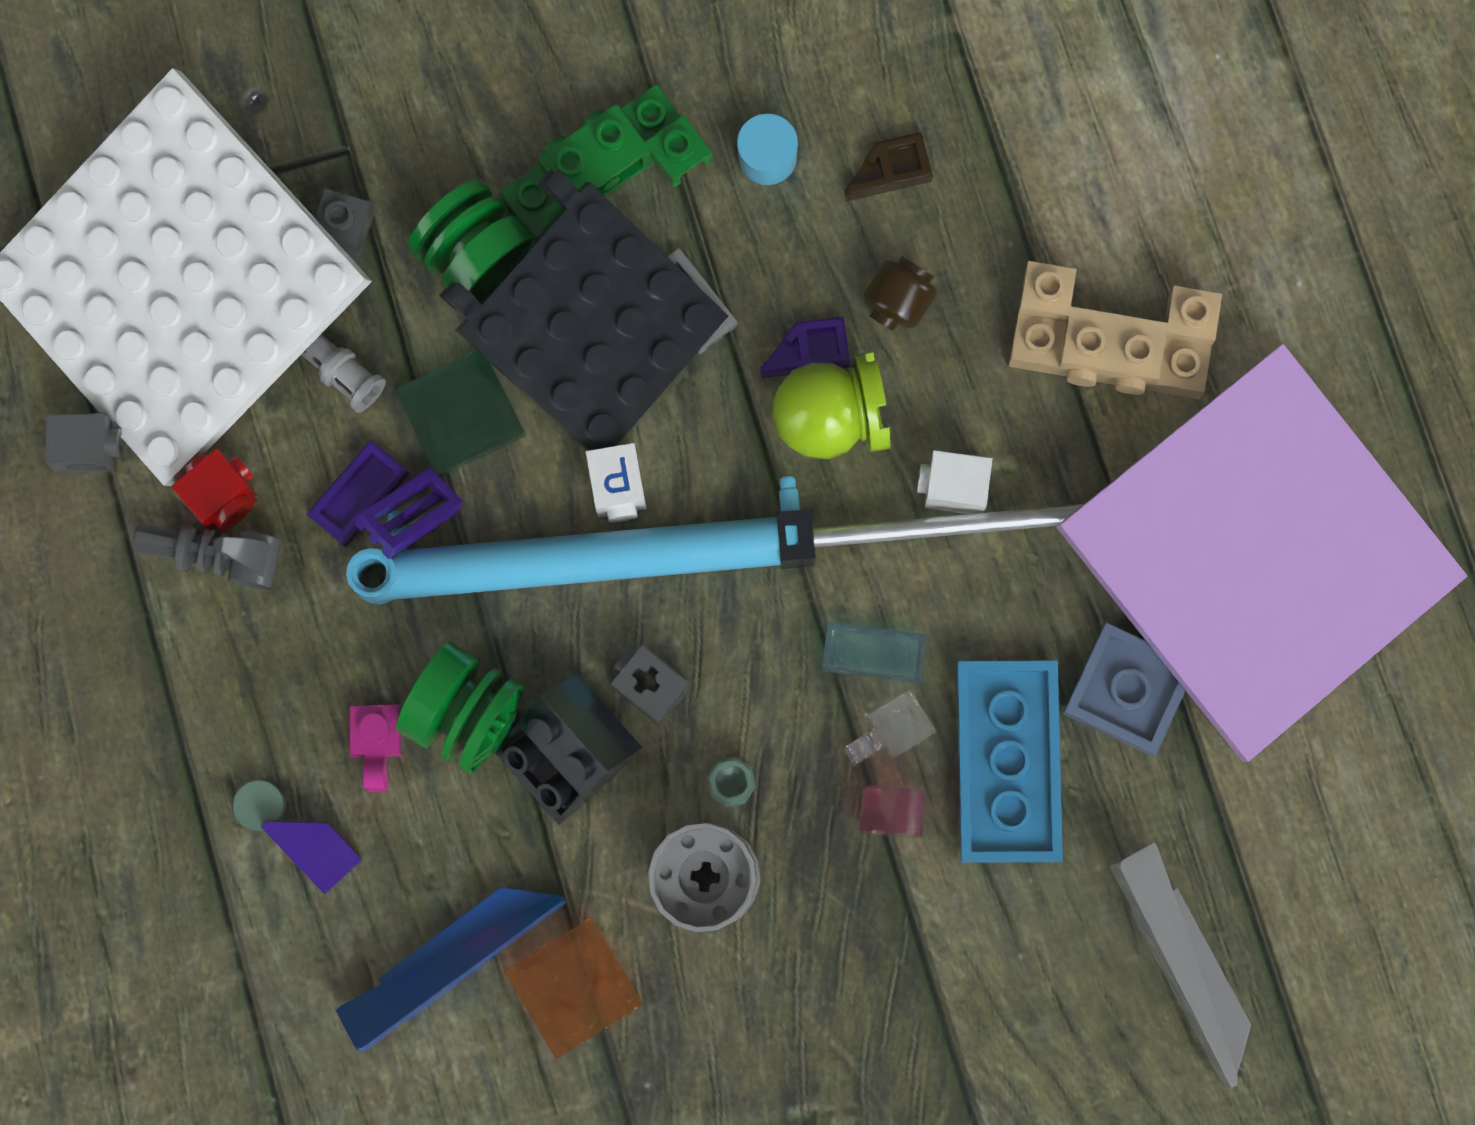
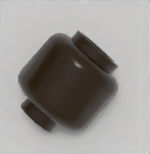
(900, 294)

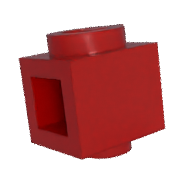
(217, 490)

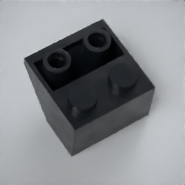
(567, 748)

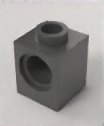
(82, 443)

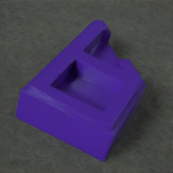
(809, 342)

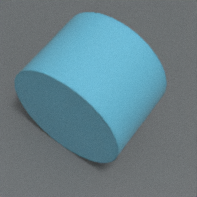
(767, 149)

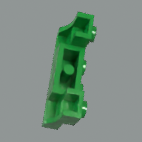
(609, 153)

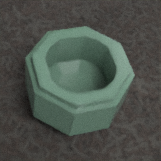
(731, 782)

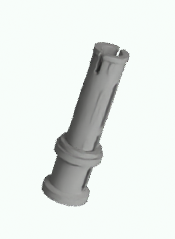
(340, 369)

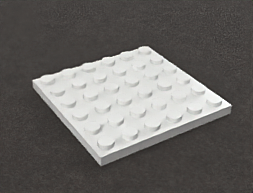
(175, 277)

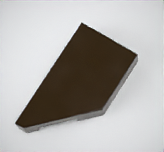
(891, 167)

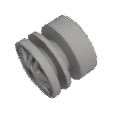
(682, 897)

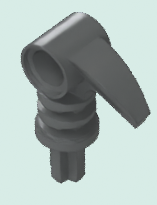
(248, 557)

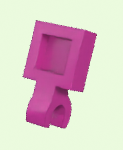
(375, 740)

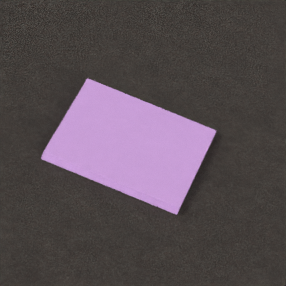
(1262, 553)

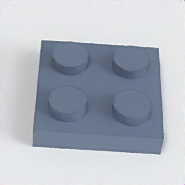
(1126, 691)

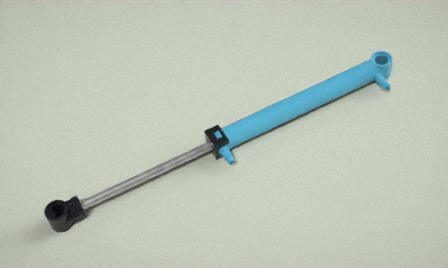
(653, 552)

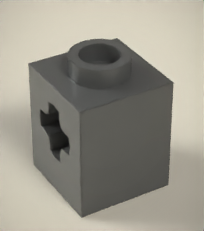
(653, 705)

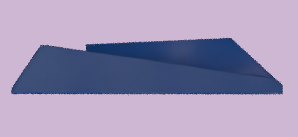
(444, 963)

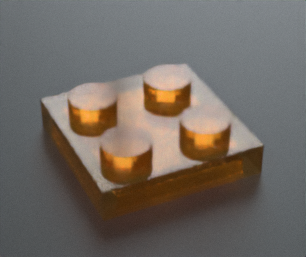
(573, 988)

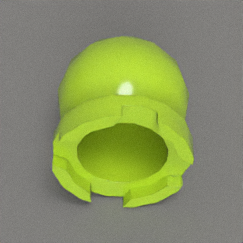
(828, 409)

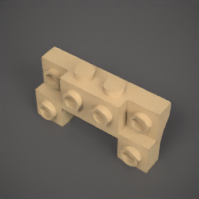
(1113, 347)

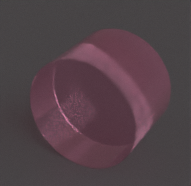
(892, 811)

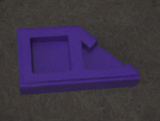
(314, 849)

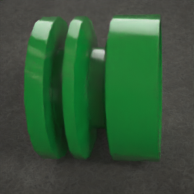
(469, 238)
(453, 704)

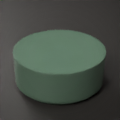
(257, 803)

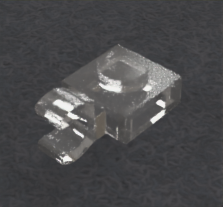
(895, 727)

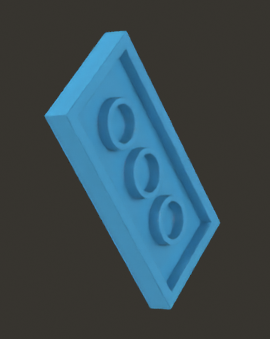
(1009, 762)

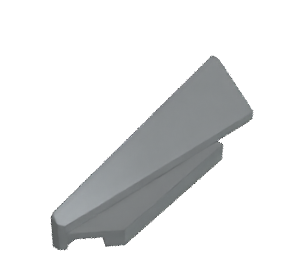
(1185, 960)

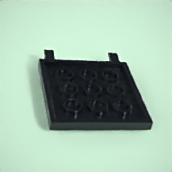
(589, 318)

